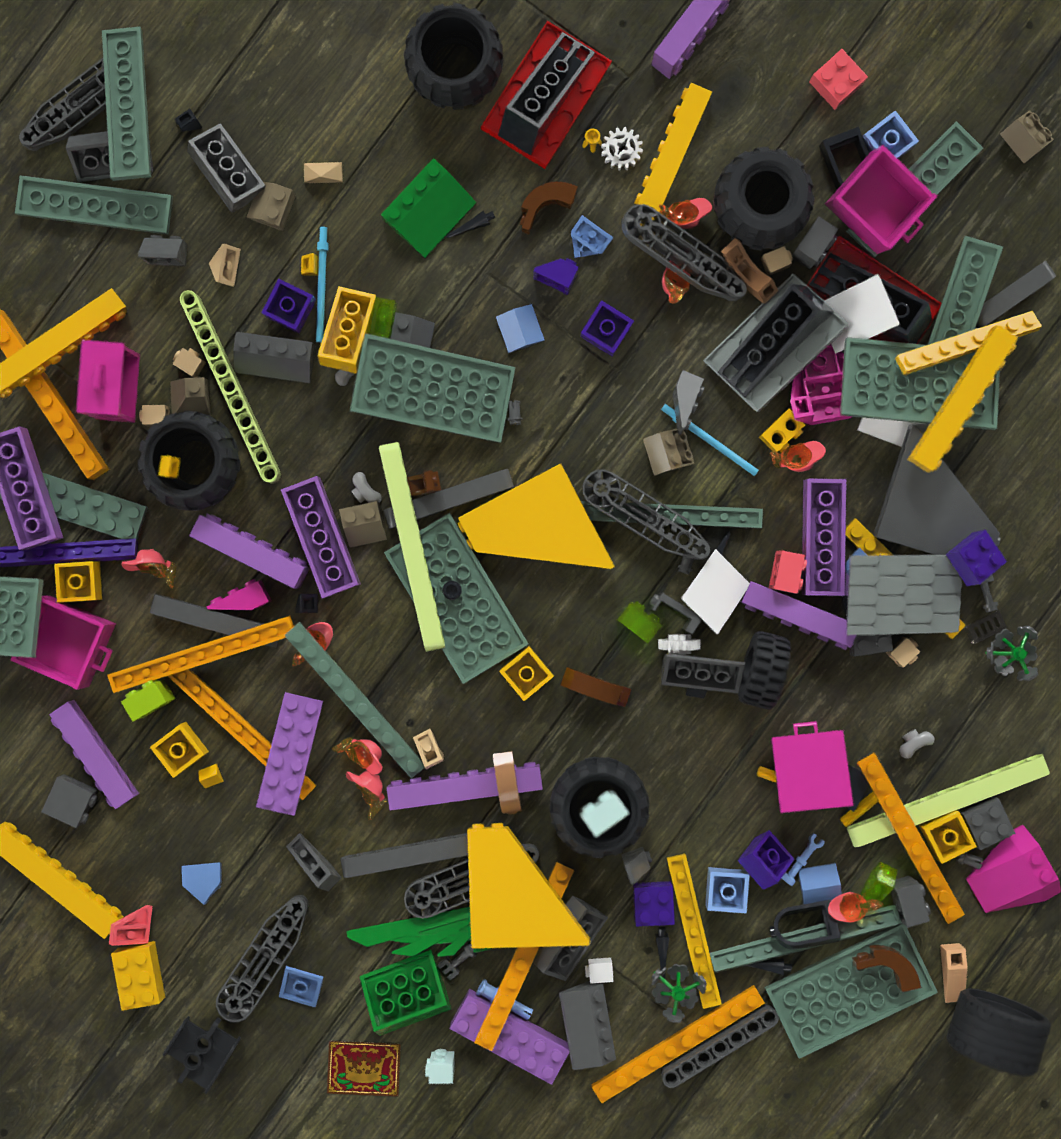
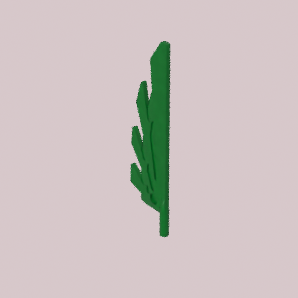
(420, 933)

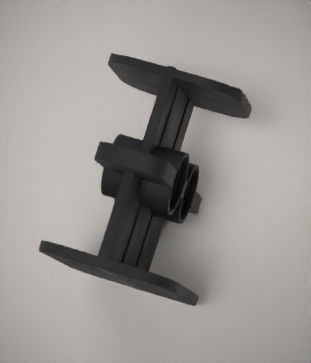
(210, 1057)

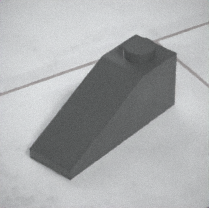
(313, 863)
(636, 863)

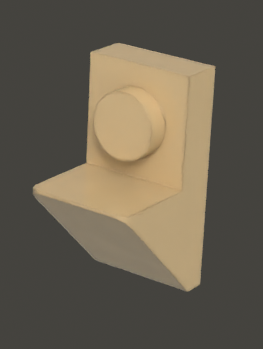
(428, 748)

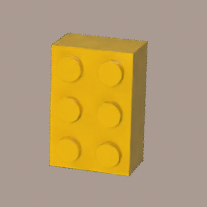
(138, 975)

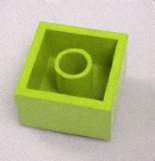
(147, 700)

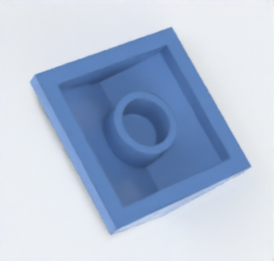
(520, 328)
(819, 883)
(301, 986)

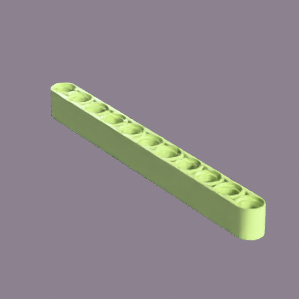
(223, 380)
(412, 546)
(953, 798)

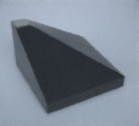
(188, 121)
(307, 603)

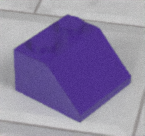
(557, 274)

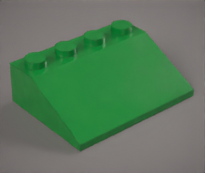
(428, 208)
(404, 993)

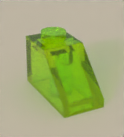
(880, 882)

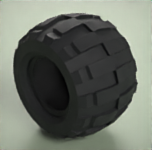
(453, 26)
(753, 228)
(167, 438)
(573, 828)

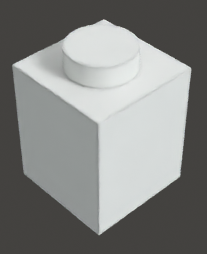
(599, 970)

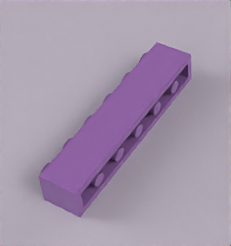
(798, 613)
(94, 754)

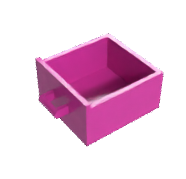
(881, 201)
(108, 381)
(69, 644)
(811, 770)

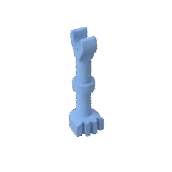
(801, 861)

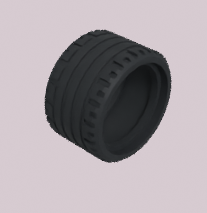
(998, 1032)

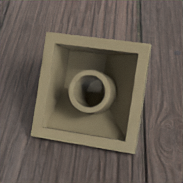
(190, 395)

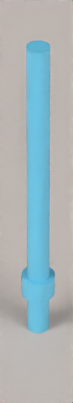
(322, 247)
(714, 443)

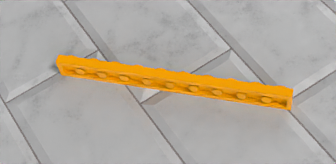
(200, 654)
(229, 719)
(910, 838)
(516, 974)
(677, 1044)

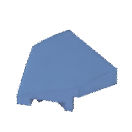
(589, 238)
(202, 880)

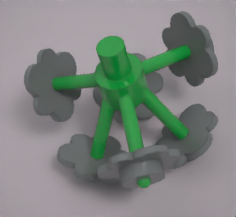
(1022, 653)
(685, 995)

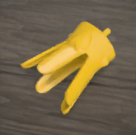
(592, 137)

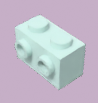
(603, 813)
(441, 1067)

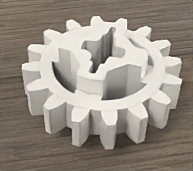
(615, 144)
(679, 644)

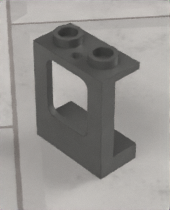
(693, 619)

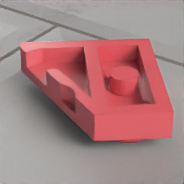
(132, 928)

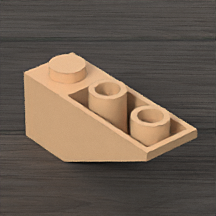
(954, 970)

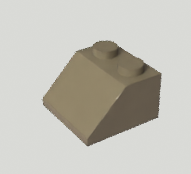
(272, 206)
(363, 524)

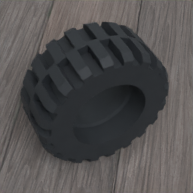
(764, 670)

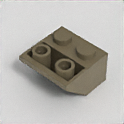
(1027, 136)
(668, 451)

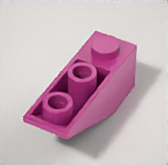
(248, 598)

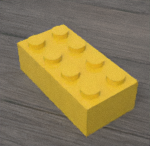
(345, 329)

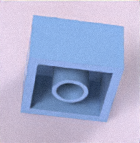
(893, 134)
(727, 890)

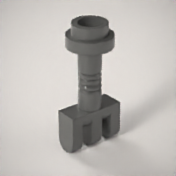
(990, 605)
(452, 965)

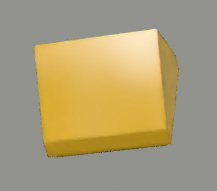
(309, 264)
(169, 466)
(210, 776)

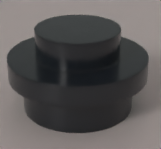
(452, 590)

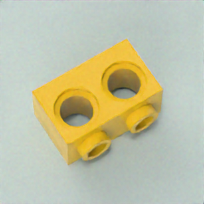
(780, 429)

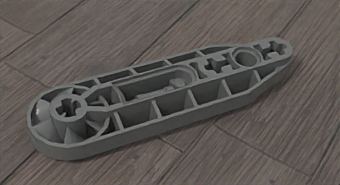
(69, 108)
(694, 262)
(654, 522)
(434, 899)
(269, 950)

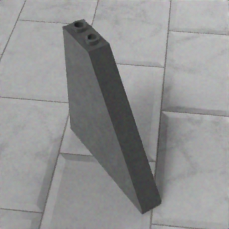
(928, 508)

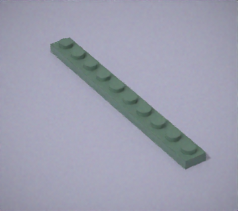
(694, 514)
(355, 699)
(770, 948)

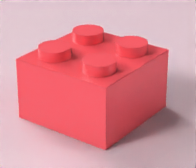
(838, 79)
(787, 572)

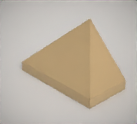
(323, 172)
(225, 264)

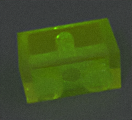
(383, 317)
(639, 621)

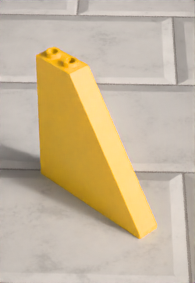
(537, 522)
(512, 897)

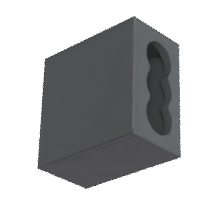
(70, 801)

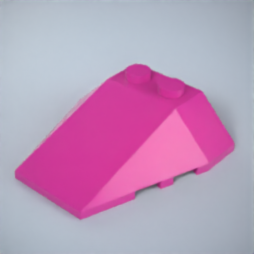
(819, 389)
(1014, 874)

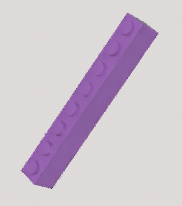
(458, 787)

